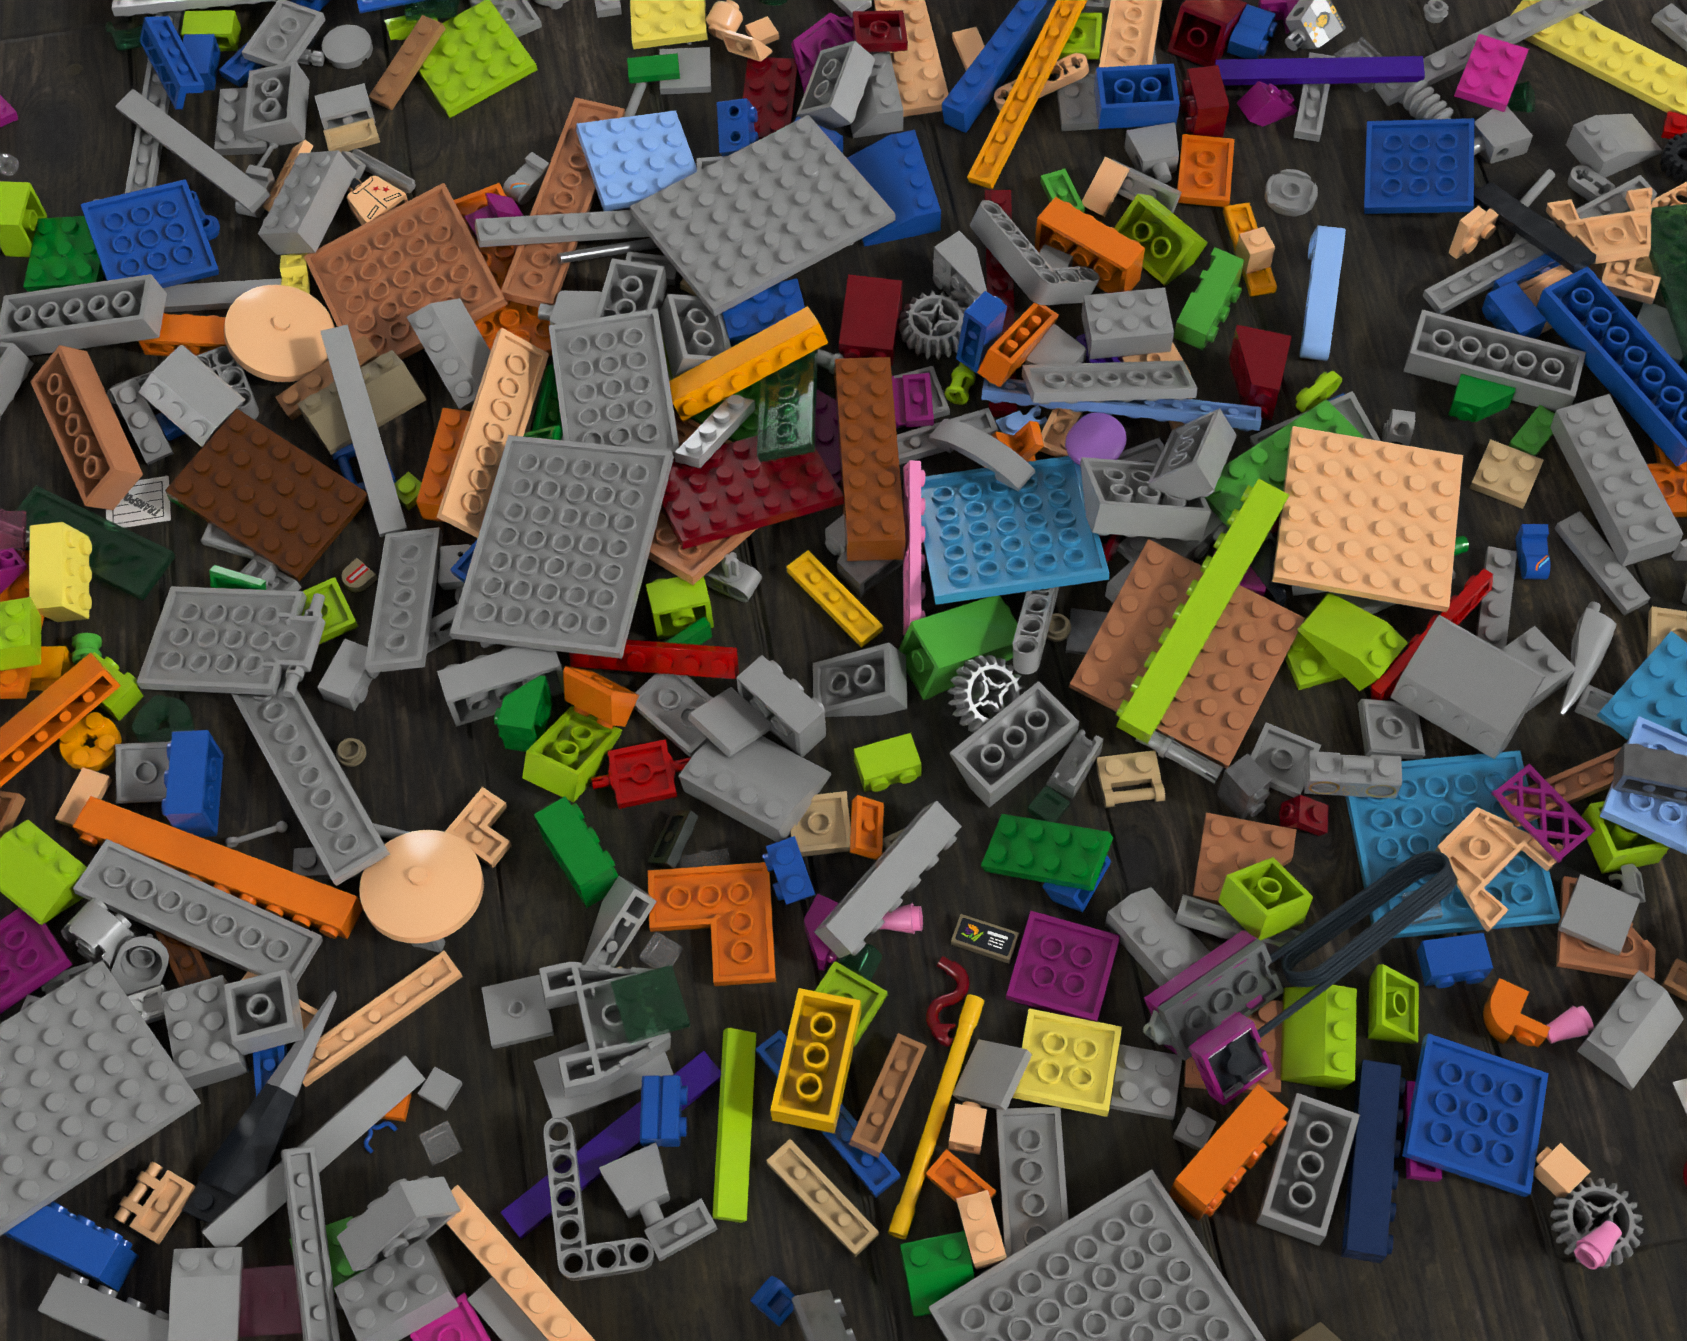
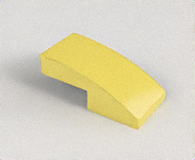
(295, 271)

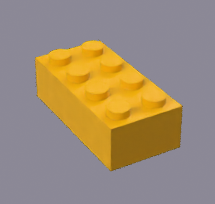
(816, 1060)

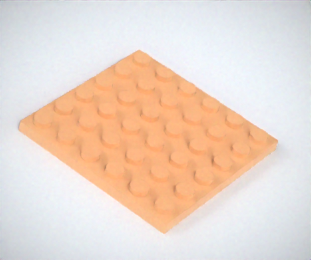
(1369, 519)

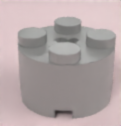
(98, 932)

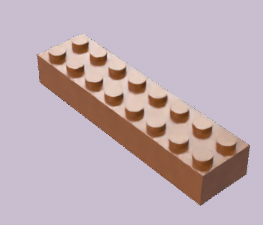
(869, 459)

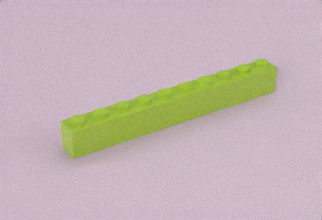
(1202, 611)

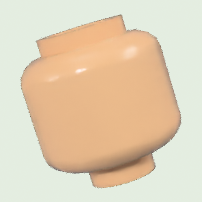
(725, 16)

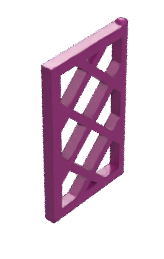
(1540, 835)

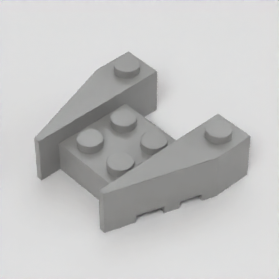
(608, 1051)

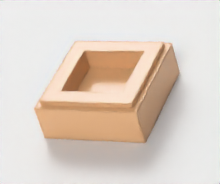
(762, 30)

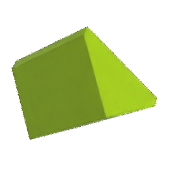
(1393, 1006)

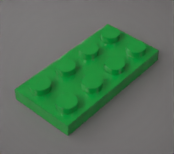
(1047, 852)

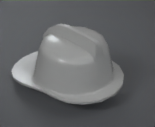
(140, 964)

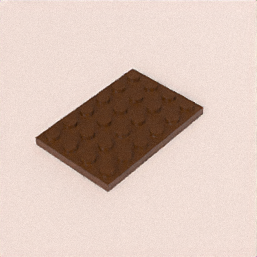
(267, 494)

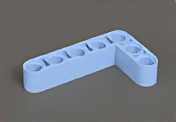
(1326, 255)

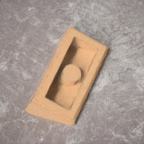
(745, 45)

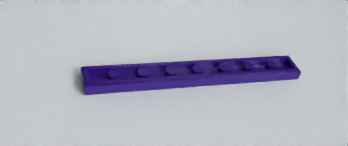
(1322, 70)
(609, 1145)

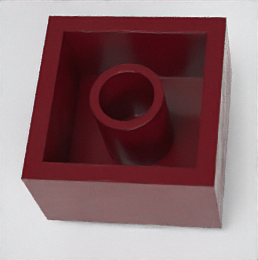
(1204, 102)

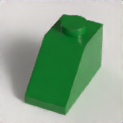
(1479, 398)

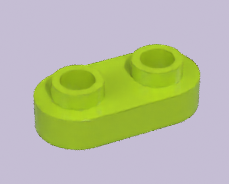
(1322, 389)

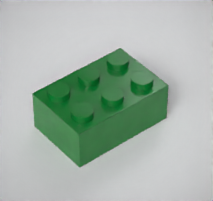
(577, 850)

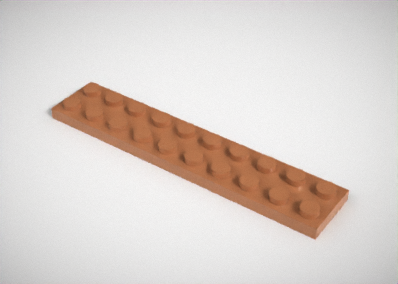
(566, 188)

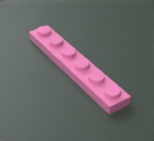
(913, 560)

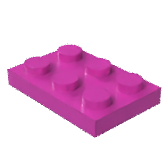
(1491, 72)

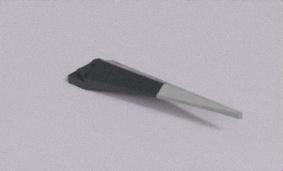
(256, 1138)

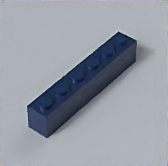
(1372, 1162)

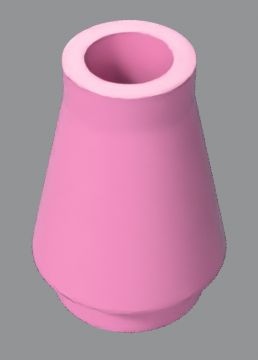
(904, 919)
(1570, 1024)
(1597, 1246)

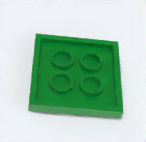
(62, 255)

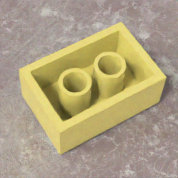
(60, 571)

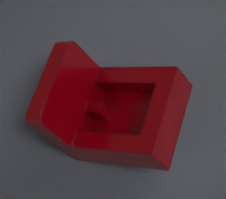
(1304, 814)

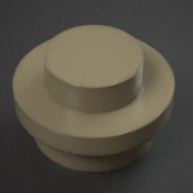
(1059, 628)
(351, 752)

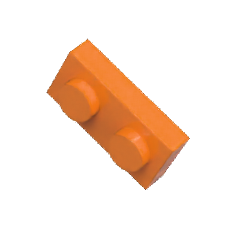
(866, 827)
(956, 1178)

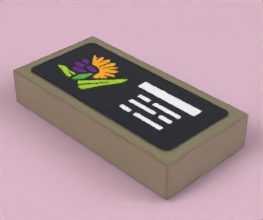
(984, 938)

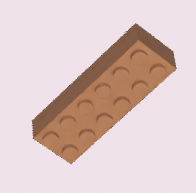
(86, 428)

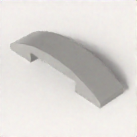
(983, 449)

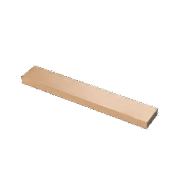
(381, 1014)

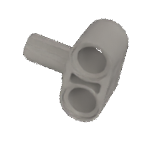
(733, 578)

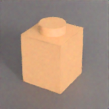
(1255, 249)
(967, 1128)
(1559, 1170)

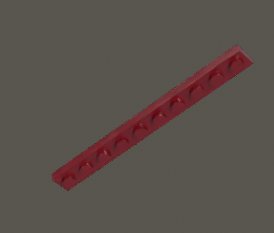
(1001, 285)

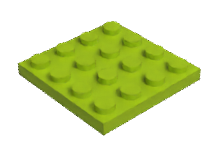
(474, 59)

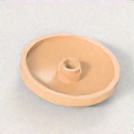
(277, 332)
(422, 887)

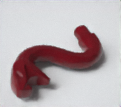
(960, 975)

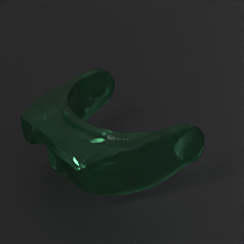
(126, 38)

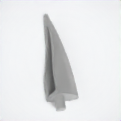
(1588, 649)

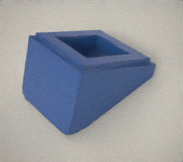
(774, 1300)

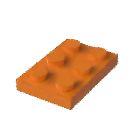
(1205, 170)

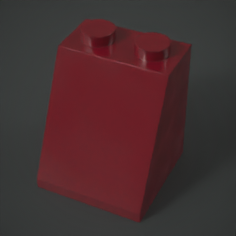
(1205, 29)
(870, 317)
(1258, 366)

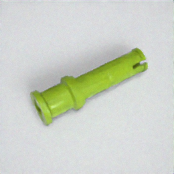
(962, 379)

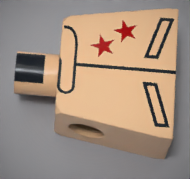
(373, 198)

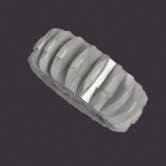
(921, 317)
(974, 686)
(1588, 1212)

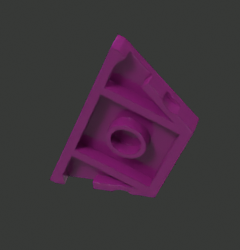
(823, 35)

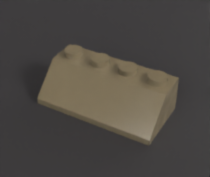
(390, 394)

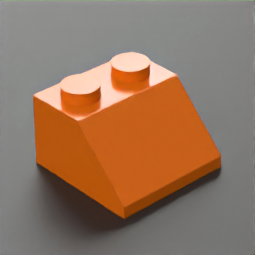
(598, 696)

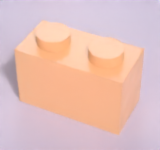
(981, 1229)

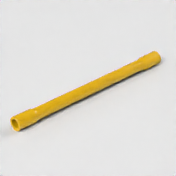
(906, 1208)

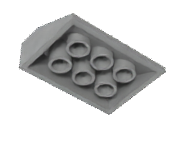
(1124, 504)
(1467, 687)
(756, 786)

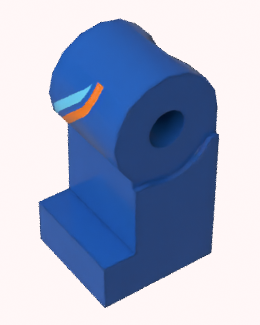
(1533, 551)

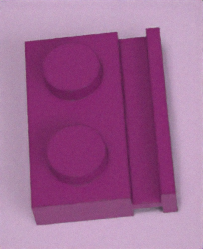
(913, 400)

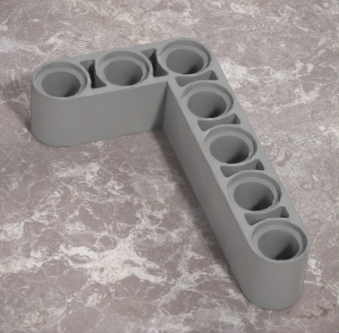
(1024, 262)
(224, 365)
(1033, 629)
(575, 1214)

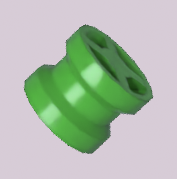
(84, 644)

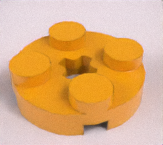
(92, 758)

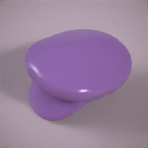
(1096, 437)

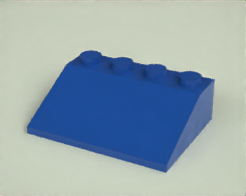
(903, 181)

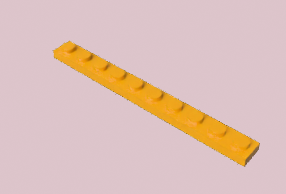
(1025, 92)

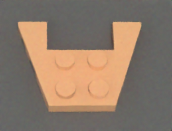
(1612, 235)
(1480, 851)

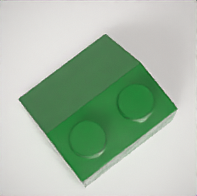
(524, 714)
(935, 1269)

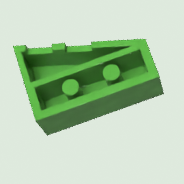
(1210, 300)

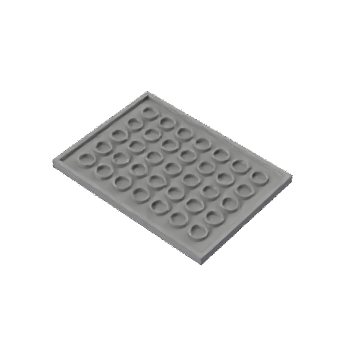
(762, 214)
(563, 546)
(78, 1090)
(1104, 1275)

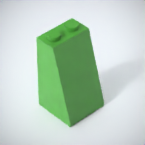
(949, 638)

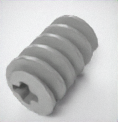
(1423, 103)

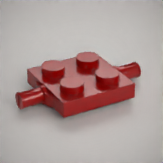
(641, 774)

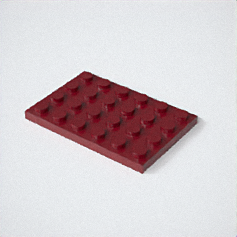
(742, 494)

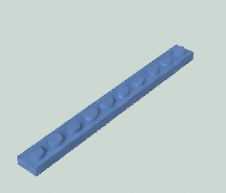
(1239, 416)

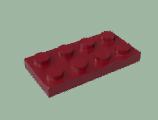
(772, 90)

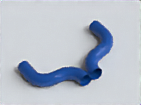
(376, 1127)

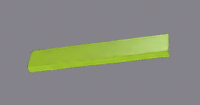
(734, 1126)

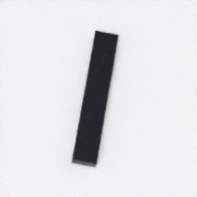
(1534, 228)

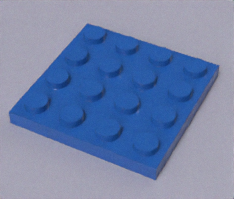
(1419, 166)
(151, 234)
(1476, 1115)

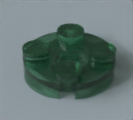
(160, 709)

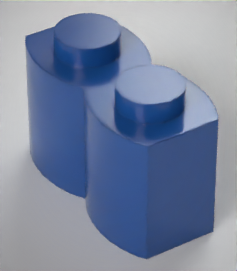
(1252, 32)

